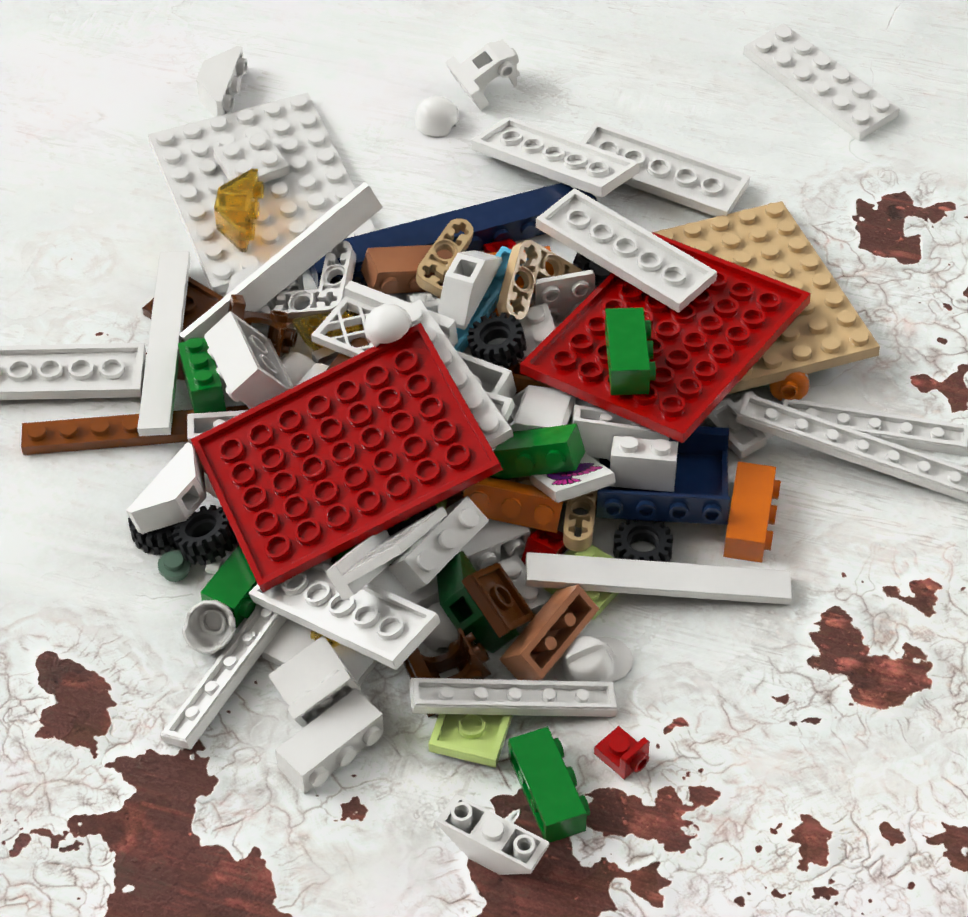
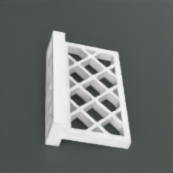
(362, 301)
(377, 553)

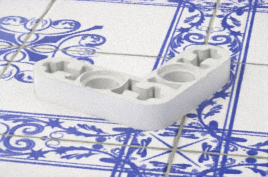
(328, 294)

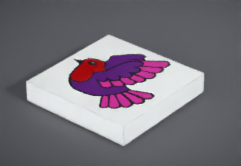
(567, 485)

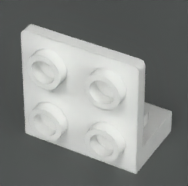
(563, 292)
(313, 681)

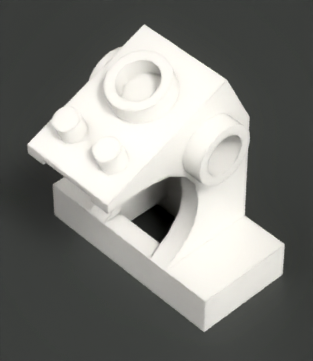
(500, 61)

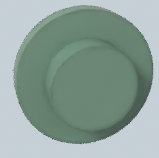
(173, 566)

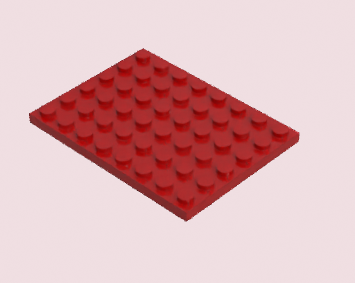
(694, 351)
(344, 457)

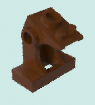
(280, 328)
(462, 654)

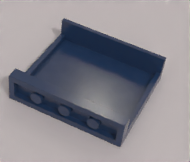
(699, 486)

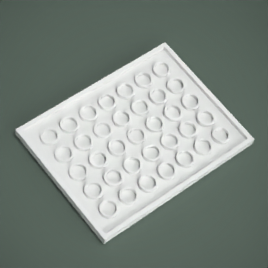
(288, 203)

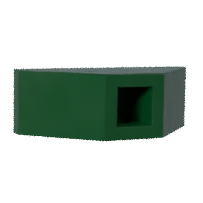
(461, 606)

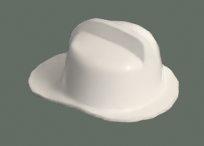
(594, 660)

